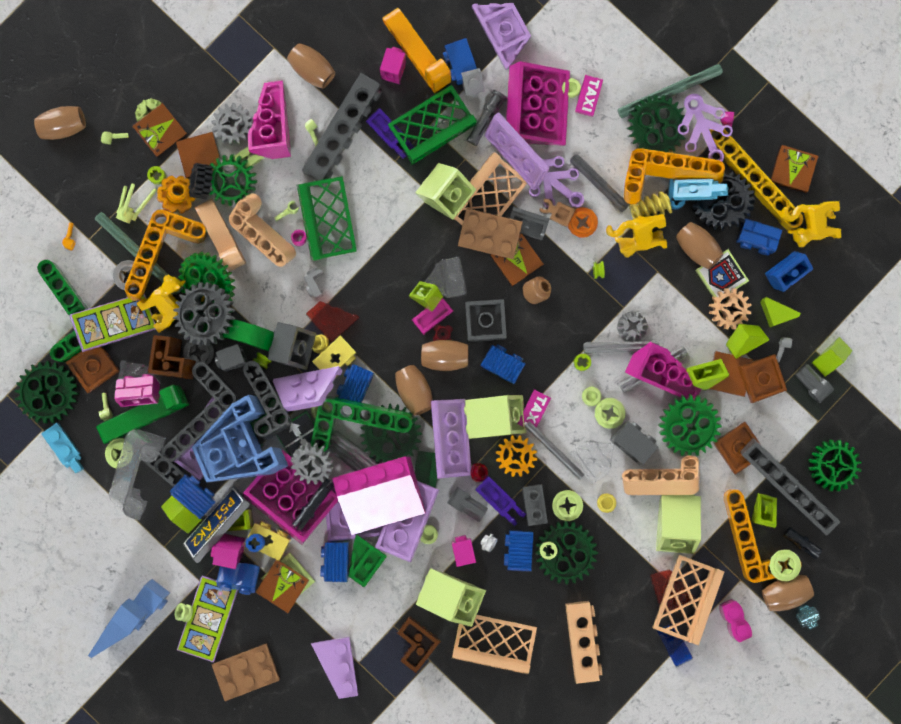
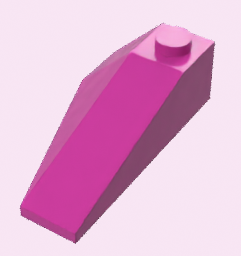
(270, 127)
(659, 368)

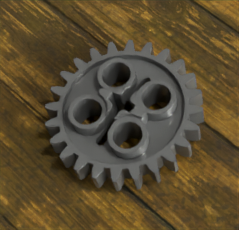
(192, 303)

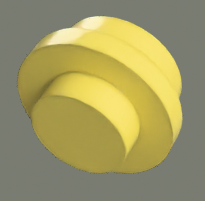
(320, 344)
(606, 503)

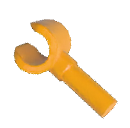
(67, 242)

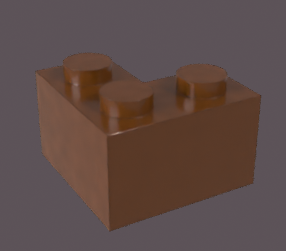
(166, 360)
(421, 641)

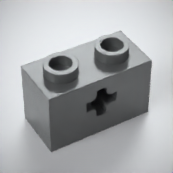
(231, 358)
(534, 505)

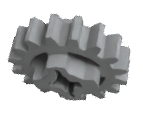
(224, 126)
(320, 462)

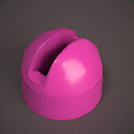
(728, 118)
(295, 237)

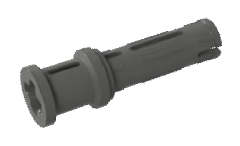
(490, 110)

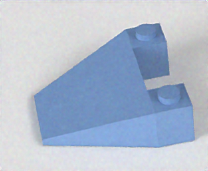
(231, 448)
(132, 615)

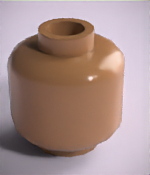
(537, 290)

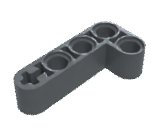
(264, 397)

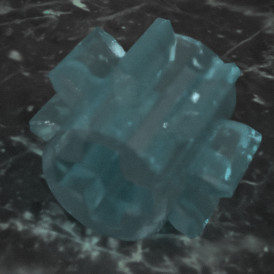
(808, 616)

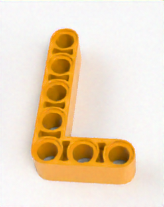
(433, 72)
(667, 165)
(155, 247)
(750, 542)

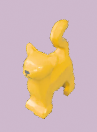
(816, 222)
(643, 236)
(164, 302)

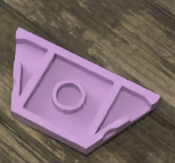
(504, 30)
(305, 389)

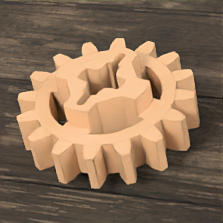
(731, 301)

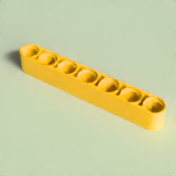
(763, 180)

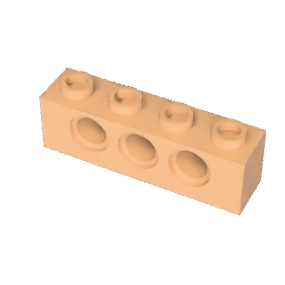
(583, 673)

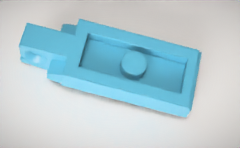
(698, 189)
(63, 447)

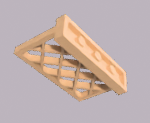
(482, 176)
(704, 604)
(492, 660)

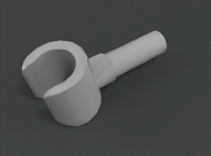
(784, 342)

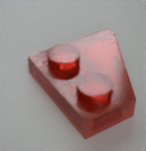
(330, 320)
(660, 581)

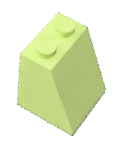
(446, 190)
(494, 416)
(679, 523)
(450, 597)

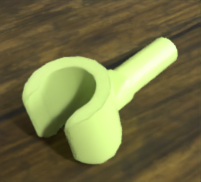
(310, 126)
(107, 137)
(287, 211)
(106, 413)

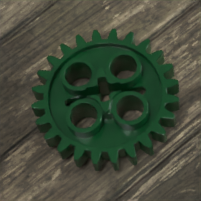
(640, 131)
(63, 387)
(375, 444)
(581, 543)

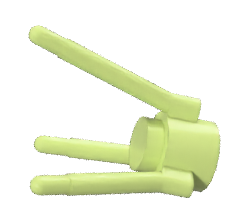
(126, 213)

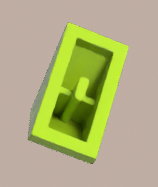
(426, 295)
(776, 312)
(746, 339)
(832, 357)
(707, 374)
(765, 511)
(180, 515)
(244, 522)

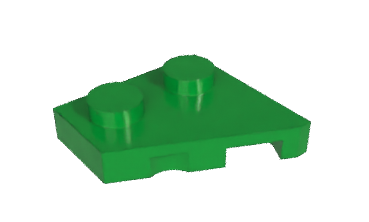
(364, 561)

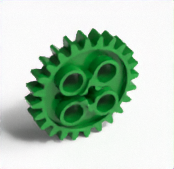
(205, 269)
(704, 433)

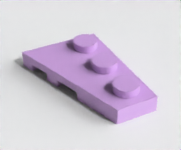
(338, 664)

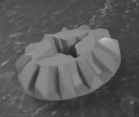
(120, 278)
(632, 335)

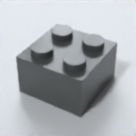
(485, 320)
(292, 346)
(634, 443)

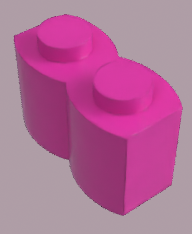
(736, 624)

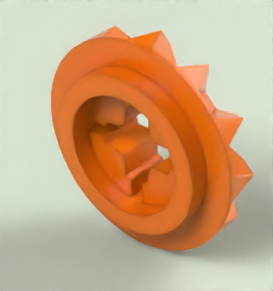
(592, 222)

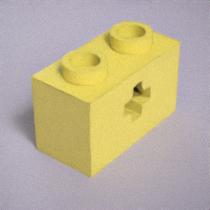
(338, 347)
(278, 547)

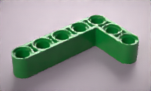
(62, 295)
(246, 333)
(170, 401)
(356, 417)

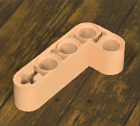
(258, 232)
(220, 235)
(664, 481)

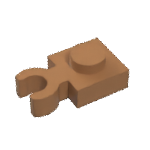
(560, 213)

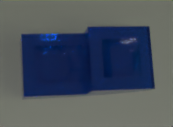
(675, 647)

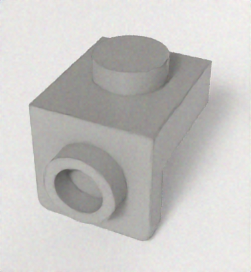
(472, 82)
(312, 287)

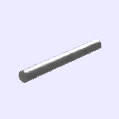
(554, 450)

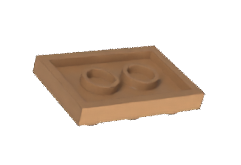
(490, 233)
(245, 672)

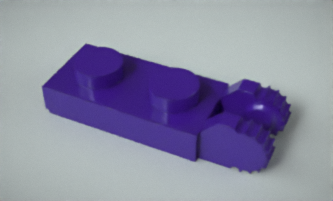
(379, 123)
(498, 499)

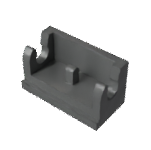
(533, 224)

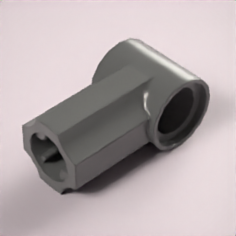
(817, 387)
(463, 502)

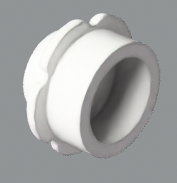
(488, 542)

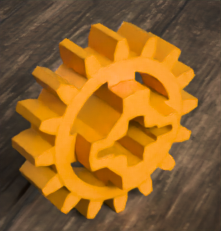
(505, 463)

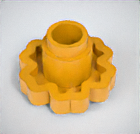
(175, 202)

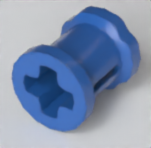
(260, 538)

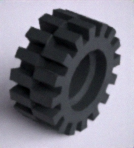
(200, 181)

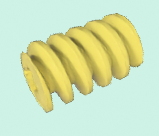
(651, 206)

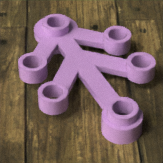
(703, 124)
(551, 180)

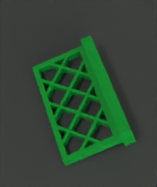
(441, 138)
(311, 224)

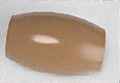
(311, 65)
(60, 122)
(699, 245)
(444, 355)
(413, 390)
(787, 594)

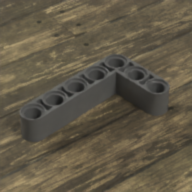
(204, 416)

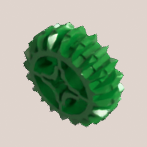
(237, 185)
(832, 471)

